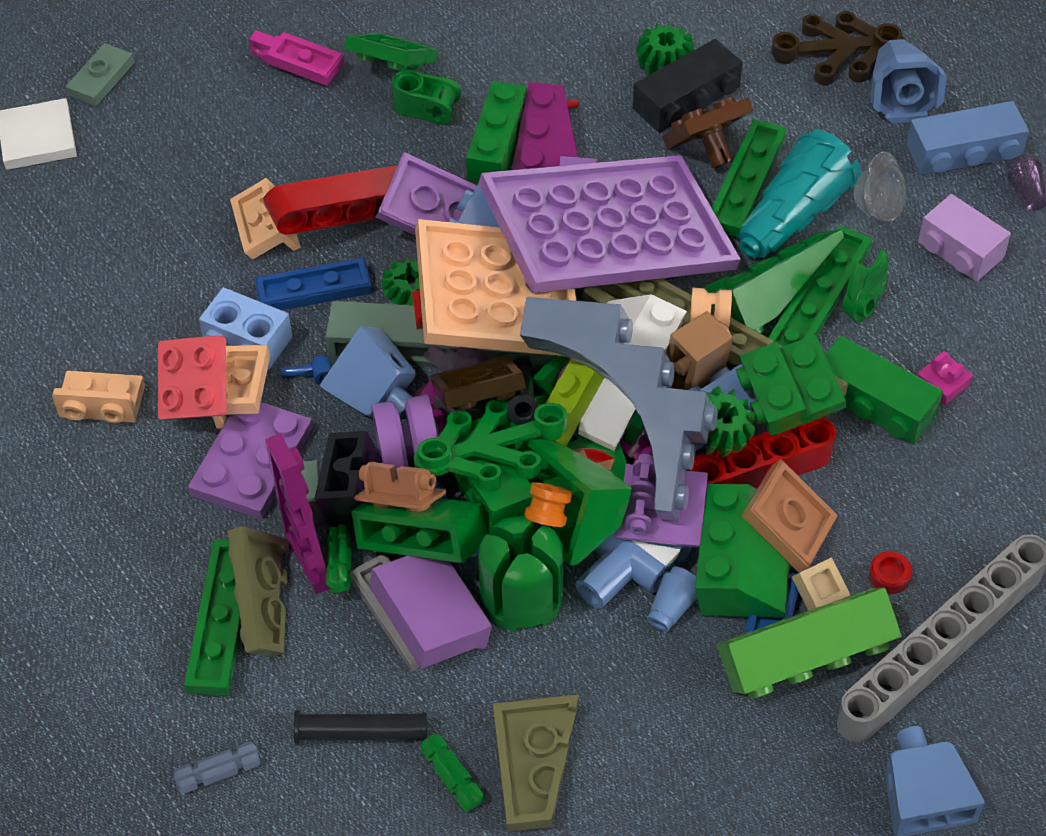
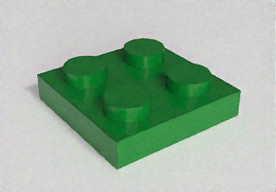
(396, 51)

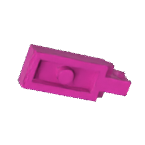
(297, 56)

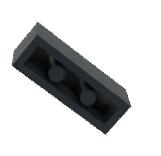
(687, 85)

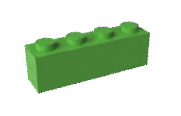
(809, 641)

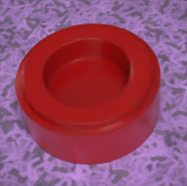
(890, 571)

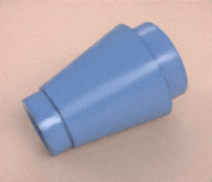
(673, 598)

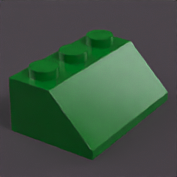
(735, 564)

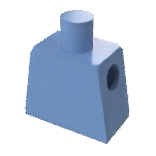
(370, 373)
(929, 786)

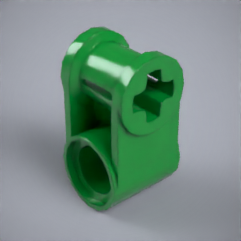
(422, 96)

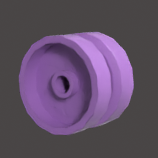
(400, 442)

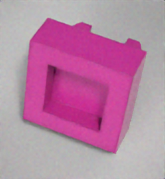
(946, 375)

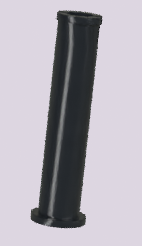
(523, 404)
(359, 726)

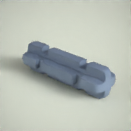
(216, 767)

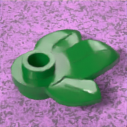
(866, 287)

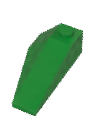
(773, 282)
(596, 501)

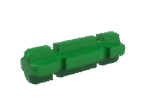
(338, 559)
(452, 772)

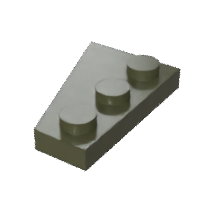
(257, 589)
(532, 757)

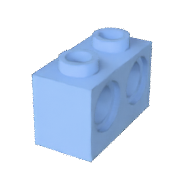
(246, 323)

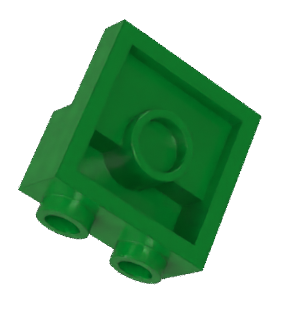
(790, 384)

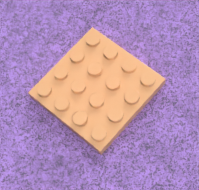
(472, 288)

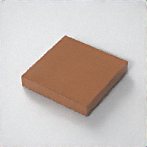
(789, 515)

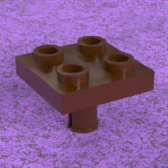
(708, 127)

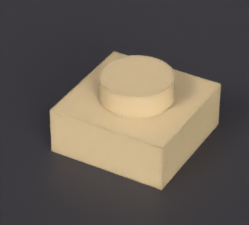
(820, 584)

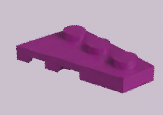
(544, 128)

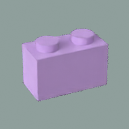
(964, 237)

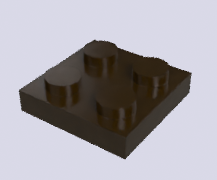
(478, 381)

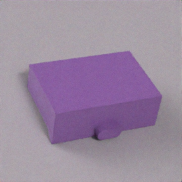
(430, 608)

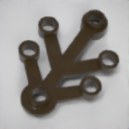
(787, 45)

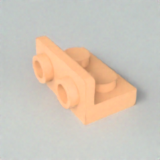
(255, 224)
(244, 380)
(99, 396)

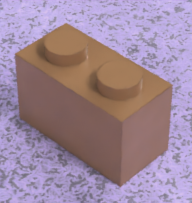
(699, 351)

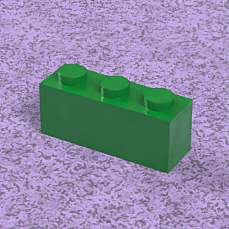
(496, 131)
(884, 391)
(506, 501)
(443, 532)

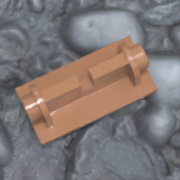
(412, 490)

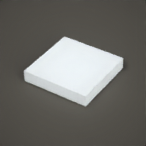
(36, 134)

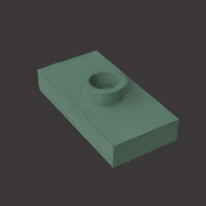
(100, 74)

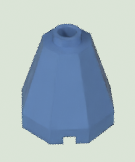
(906, 82)

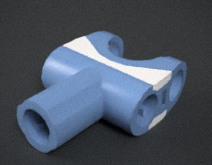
(627, 561)

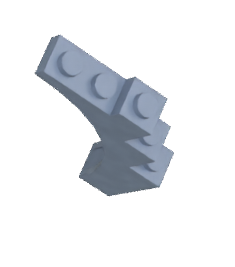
(672, 417)

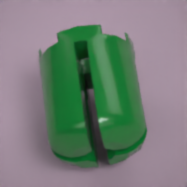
(521, 573)

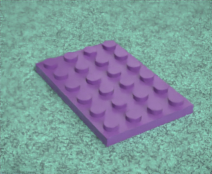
(607, 223)

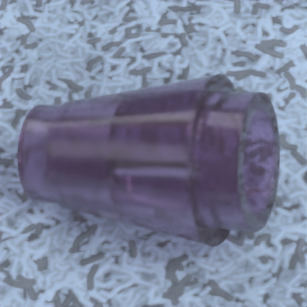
(1028, 180)

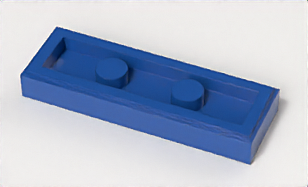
(314, 284)

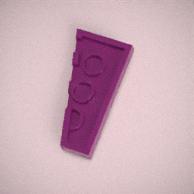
(295, 509)

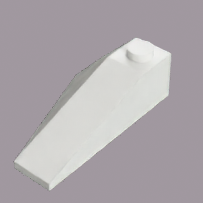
(610, 409)

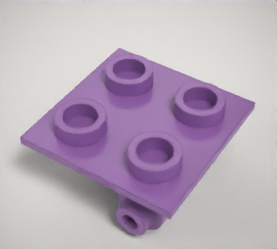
(641, 519)

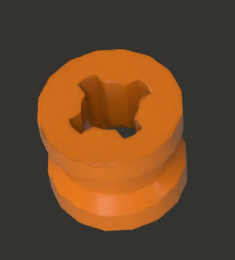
(548, 504)

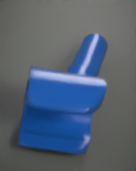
(319, 368)

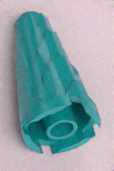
(807, 184)

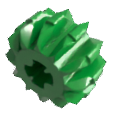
(662, 46)
(732, 425)

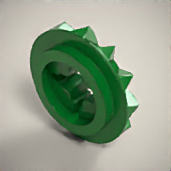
(395, 282)

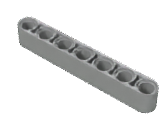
(939, 652)

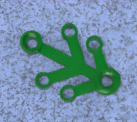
(442, 456)

